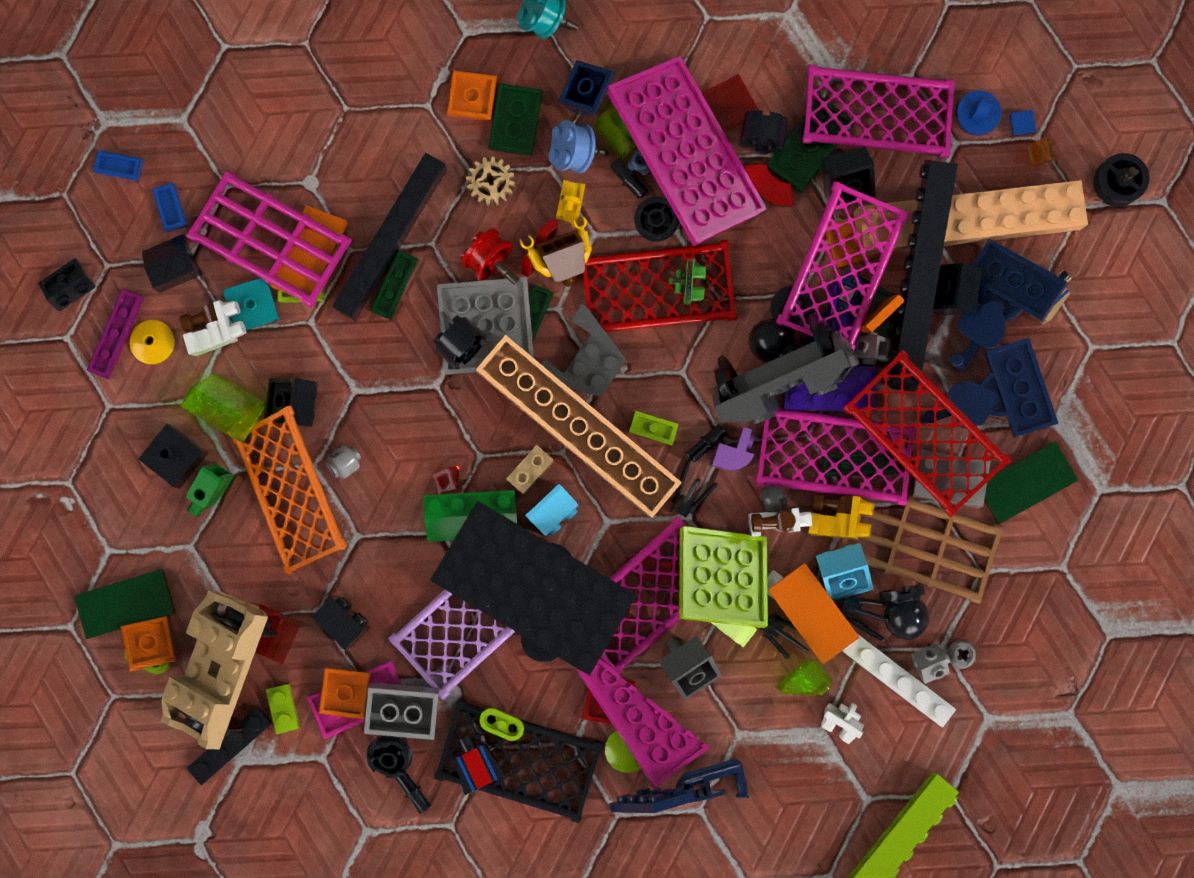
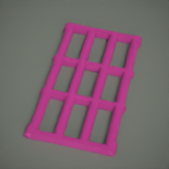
(256, 218)

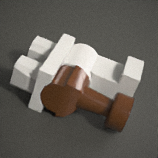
(219, 327)
(779, 521)

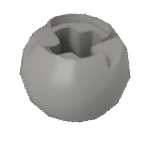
(970, 654)

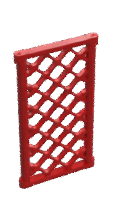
(704, 249)
(947, 404)

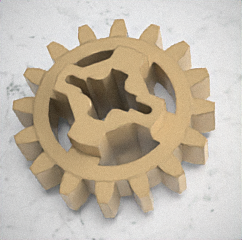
(482, 183)

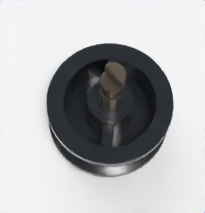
(1121, 179)

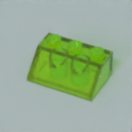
(224, 406)

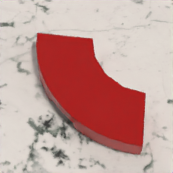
(768, 187)
(546, 233)
(649, 564)

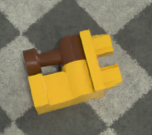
(846, 521)

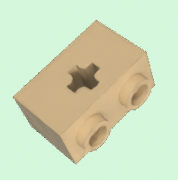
(530, 470)

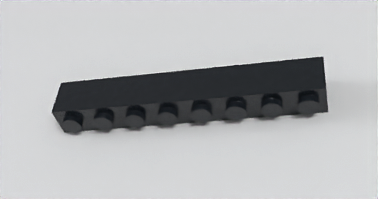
(390, 237)

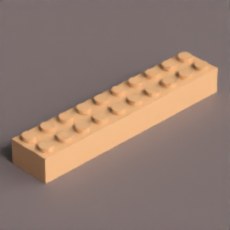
(990, 215)
(578, 426)

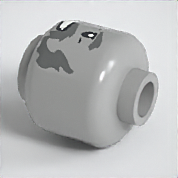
(343, 461)

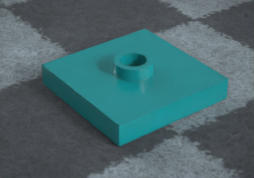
(255, 303)

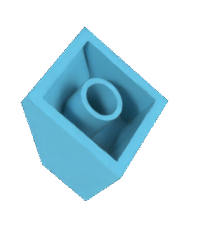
(553, 510)
(845, 572)

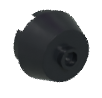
(655, 219)
(389, 755)

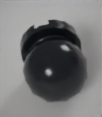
(771, 340)
(906, 612)

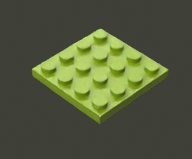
(723, 577)

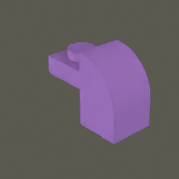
(733, 458)

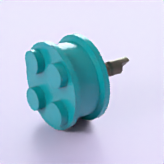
(543, 17)

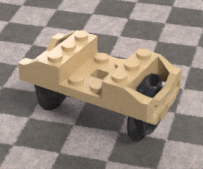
(215, 669)

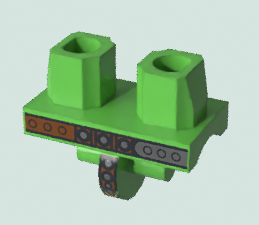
(692, 272)

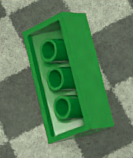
(447, 512)

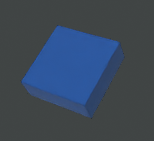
(1022, 123)

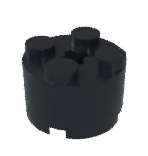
(763, 131)
(459, 341)

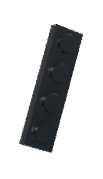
(213, 759)

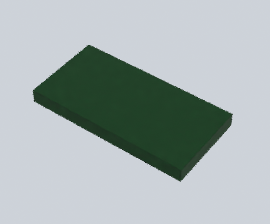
(802, 160)
(1028, 482)
(124, 603)

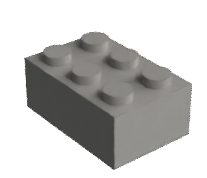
(958, 482)
(401, 711)

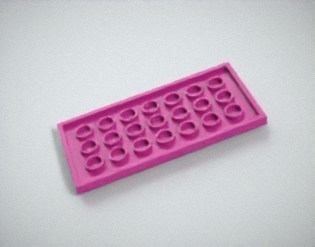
(686, 150)

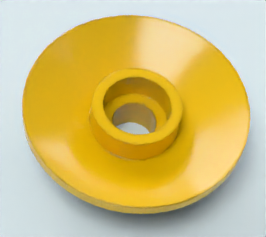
(162, 344)

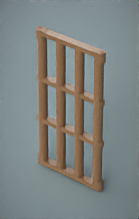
(938, 560)

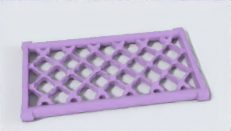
(472, 663)

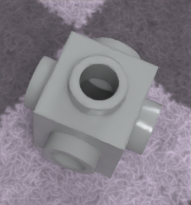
(872, 348)
(931, 663)

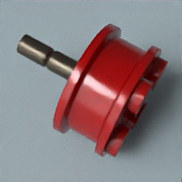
(488, 255)

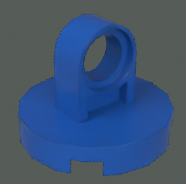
(978, 113)

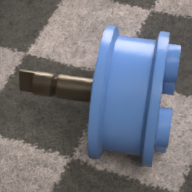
(574, 147)

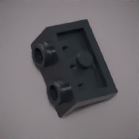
(66, 285)

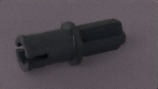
(629, 178)
(706, 443)
(413, 793)

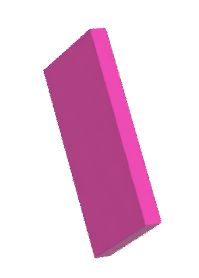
(330, 724)

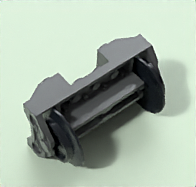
(752, 394)

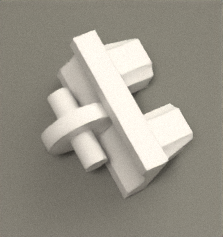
(845, 718)

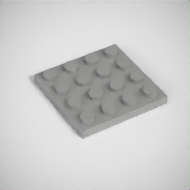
(494, 308)

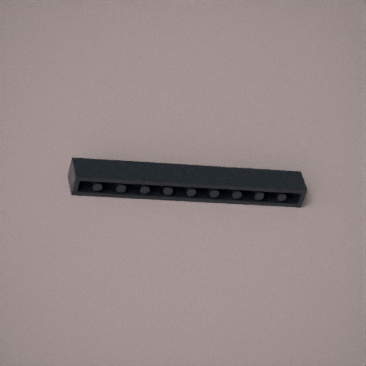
(922, 267)

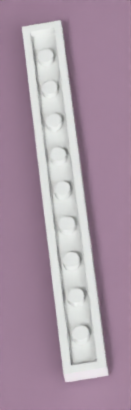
(892, 674)

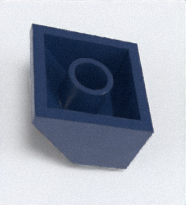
(585, 88)

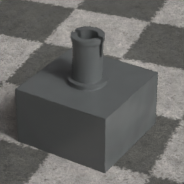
(689, 666)

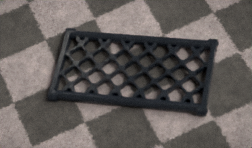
(575, 815)

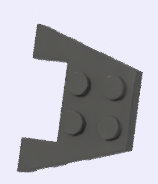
(596, 360)

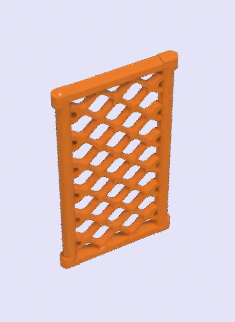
(314, 490)

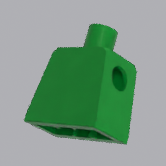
(208, 488)

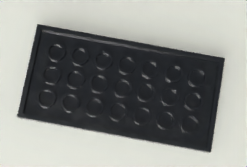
(533, 588)

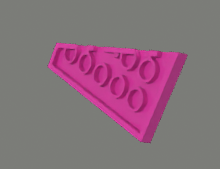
(647, 730)

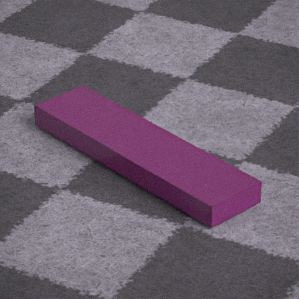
(115, 333)

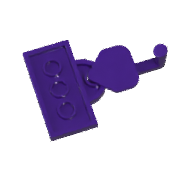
(856, 380)

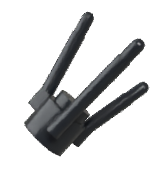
(683, 504)
(851, 608)
(775, 628)

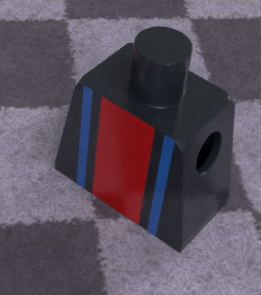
(477, 765)

